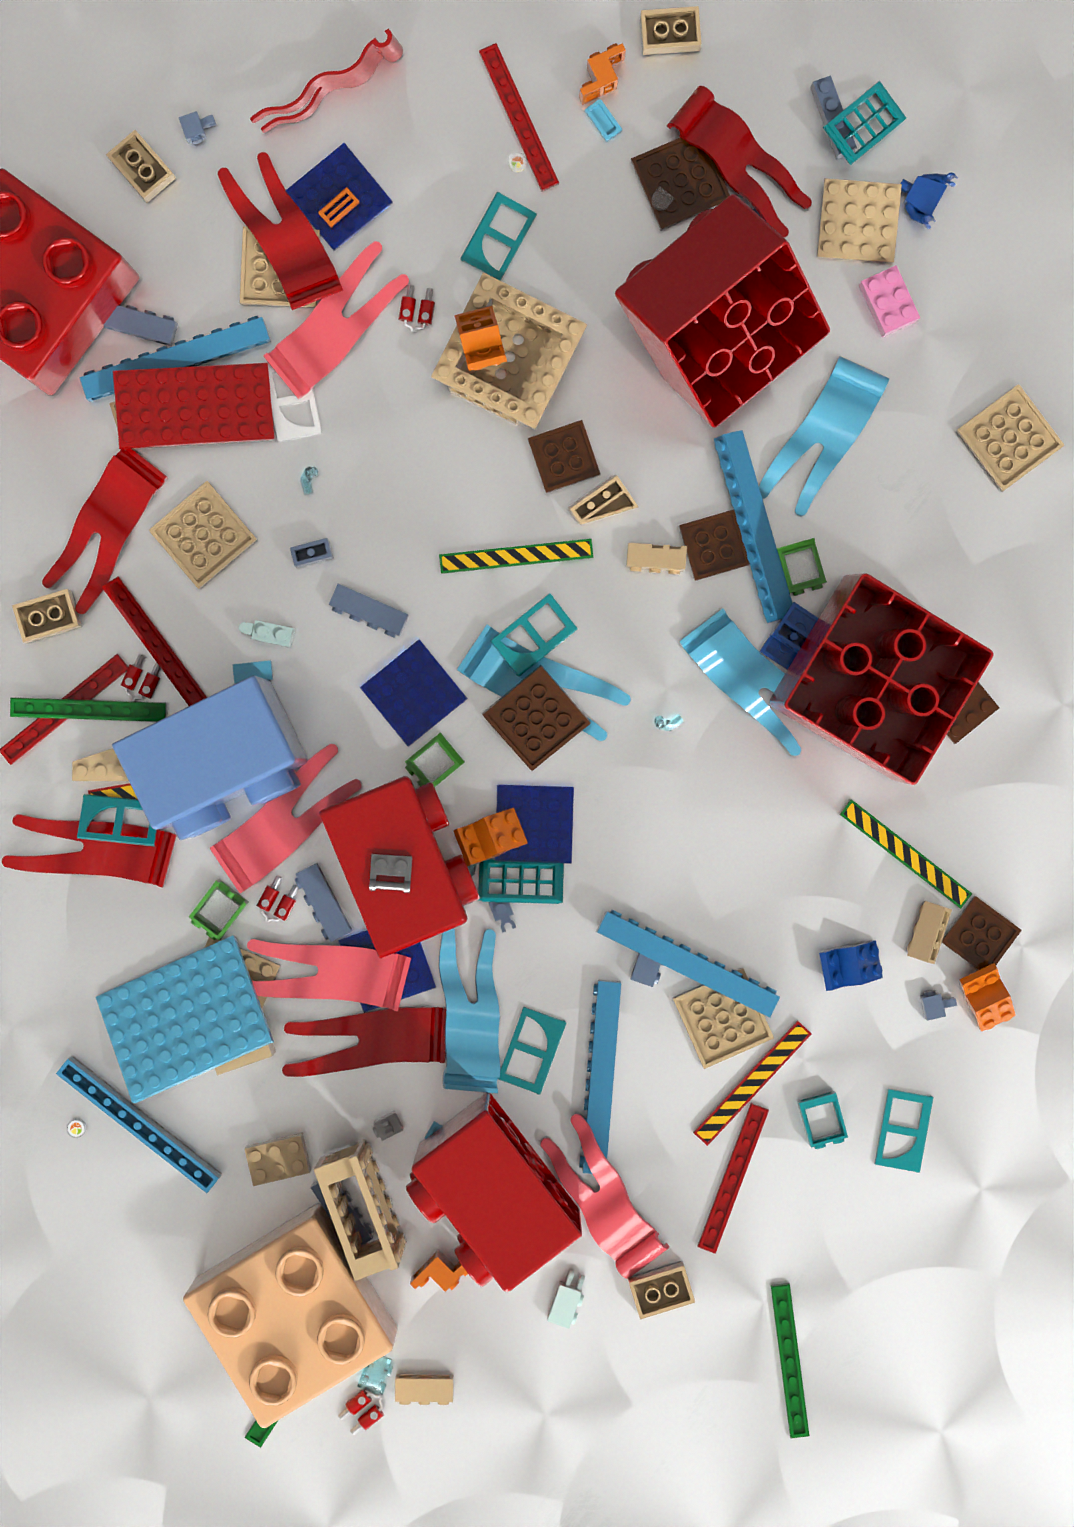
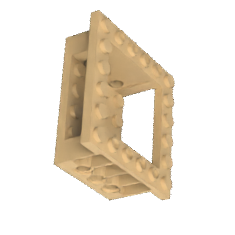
(538, 362)
(377, 1254)

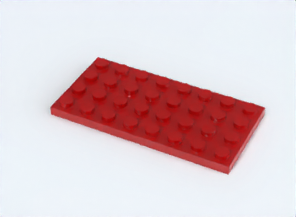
(193, 405)

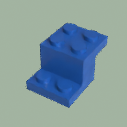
(789, 635)
(851, 965)

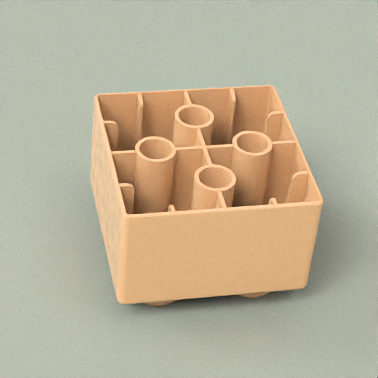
(290, 1316)

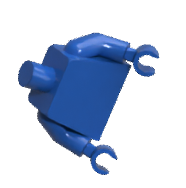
(925, 195)

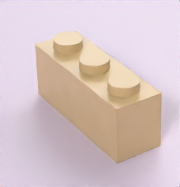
(929, 932)
(424, 1389)

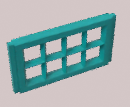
(841, 143)
(485, 880)

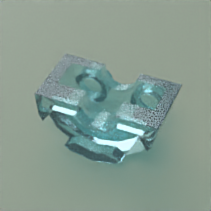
(374, 1375)

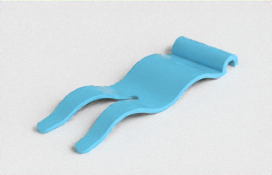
(834, 423)
(489, 669)
(738, 671)
(469, 1026)

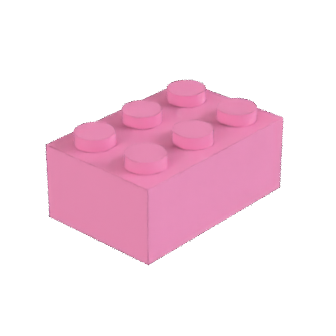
(889, 301)

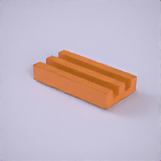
(351, 197)

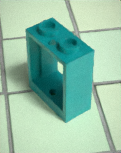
(817, 1100)

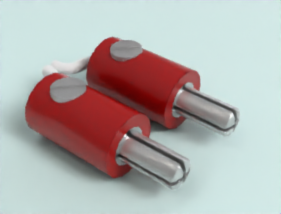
(408, 306)
(132, 676)
(269, 896)
(369, 1417)

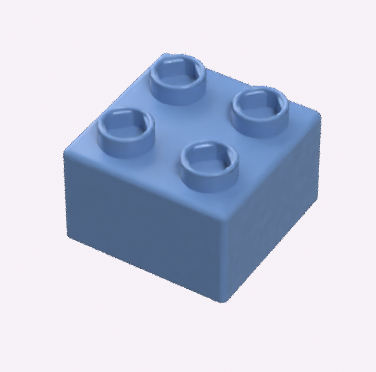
(212, 755)

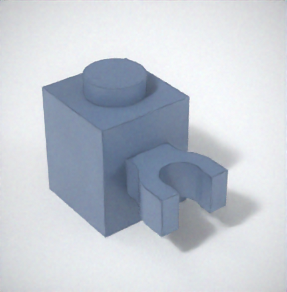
(194, 126)
(502, 911)
(934, 1006)

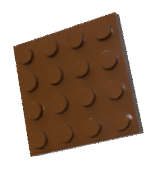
(684, 174)
(536, 718)

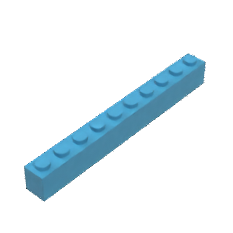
(184, 354)
(754, 525)
(688, 964)
(602, 1063)
(138, 1124)

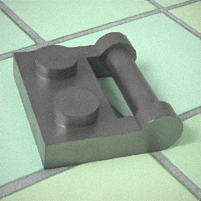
(390, 866)

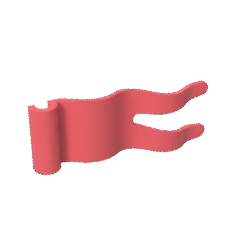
(328, 336)
(274, 831)
(342, 974)
(609, 1211)

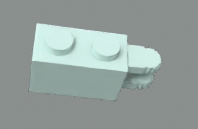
(268, 633)
(566, 1301)

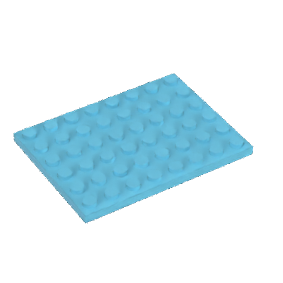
(184, 1019)

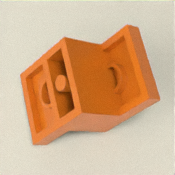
(602, 73)
(480, 338)
(490, 837)
(987, 997)
(440, 1270)

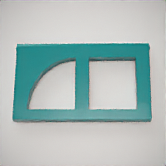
(474, 254)
(523, 661)
(95, 804)
(553, 1029)
(913, 1157)

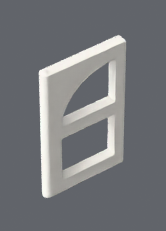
(283, 428)

